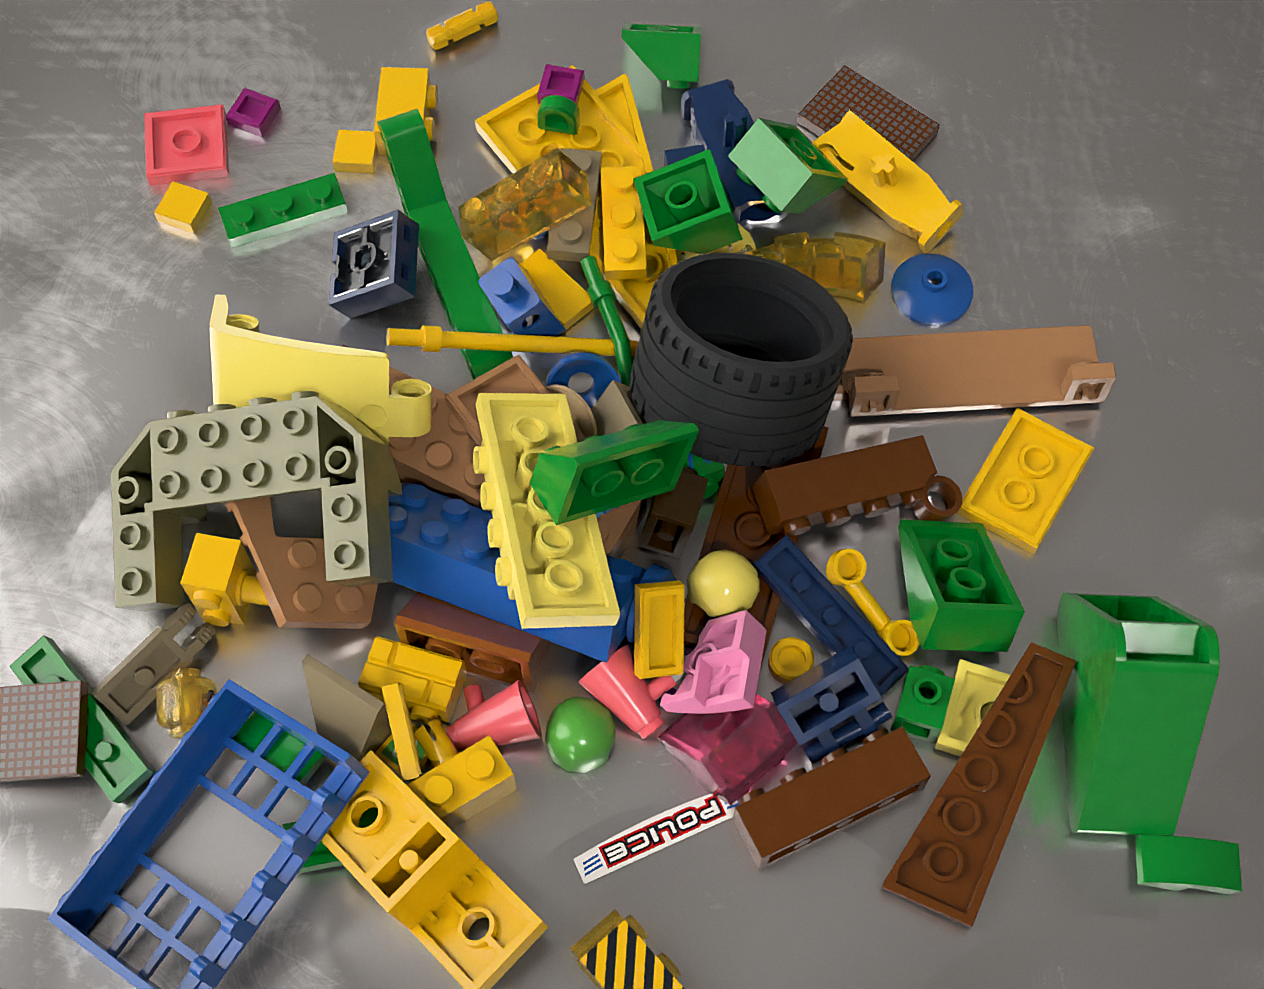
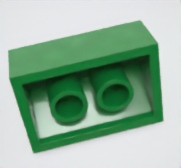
(612, 469)

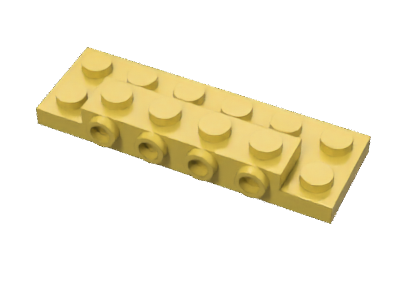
(549, 568)

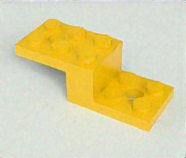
(431, 880)

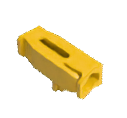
(889, 182)

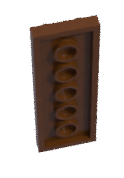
(740, 528)

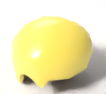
(723, 583)

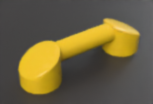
(847, 569)

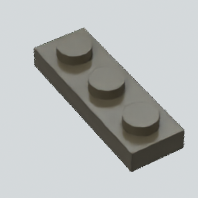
(573, 236)

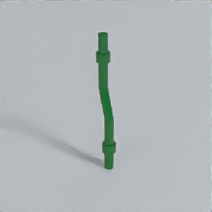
(603, 298)

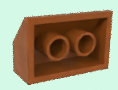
(485, 645)

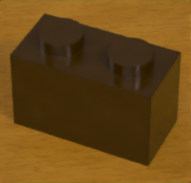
(674, 515)

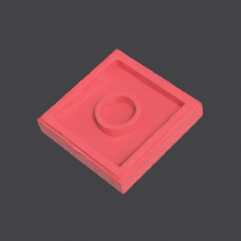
(186, 145)

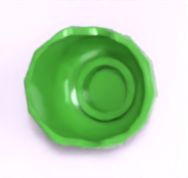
(580, 734)

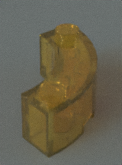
(843, 265)

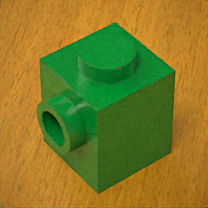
(923, 702)

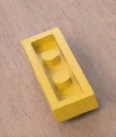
(622, 224)

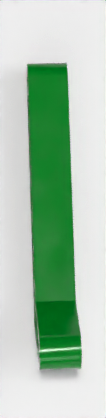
(439, 236)

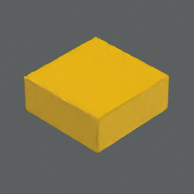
(355, 152)
(183, 207)

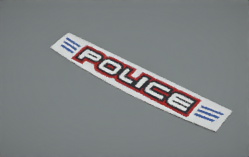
(653, 836)

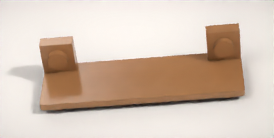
(976, 371)

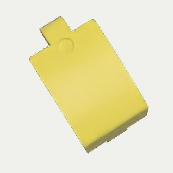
(270, 366)

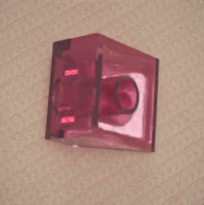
(730, 748)

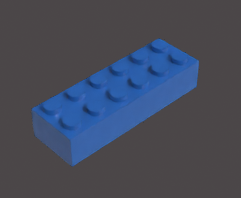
(446, 554)

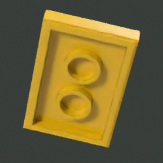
(1025, 480)

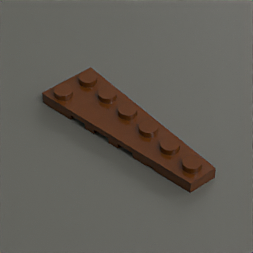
(969, 820)

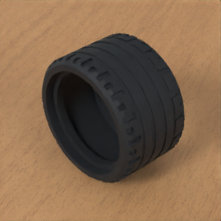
(742, 355)

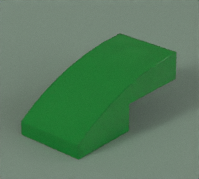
(282, 752)
(1188, 863)

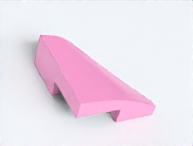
(721, 667)

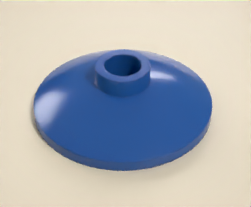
(928, 302)

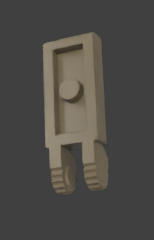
(135, 679)

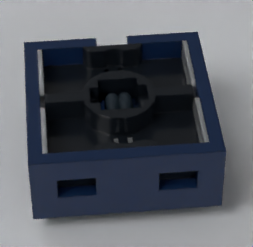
(374, 264)

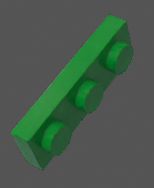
(283, 210)

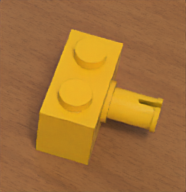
(221, 580)
(461, 781)

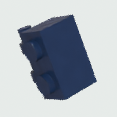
(826, 698)

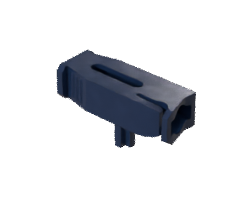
(720, 123)

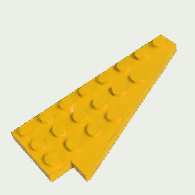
(607, 125)

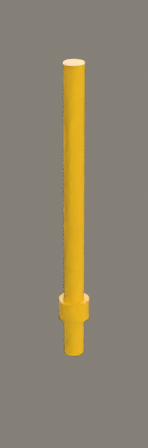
(433, 339)

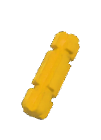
(462, 25)

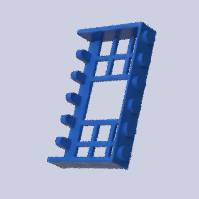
(158, 806)

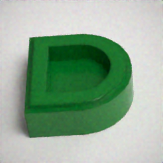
(559, 115)

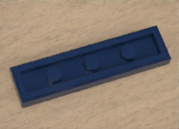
(827, 612)

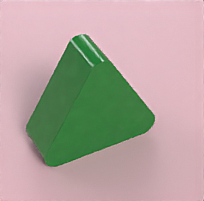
(1132, 709)

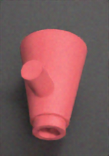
(626, 694)
(505, 717)

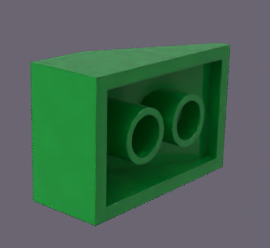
(957, 587)

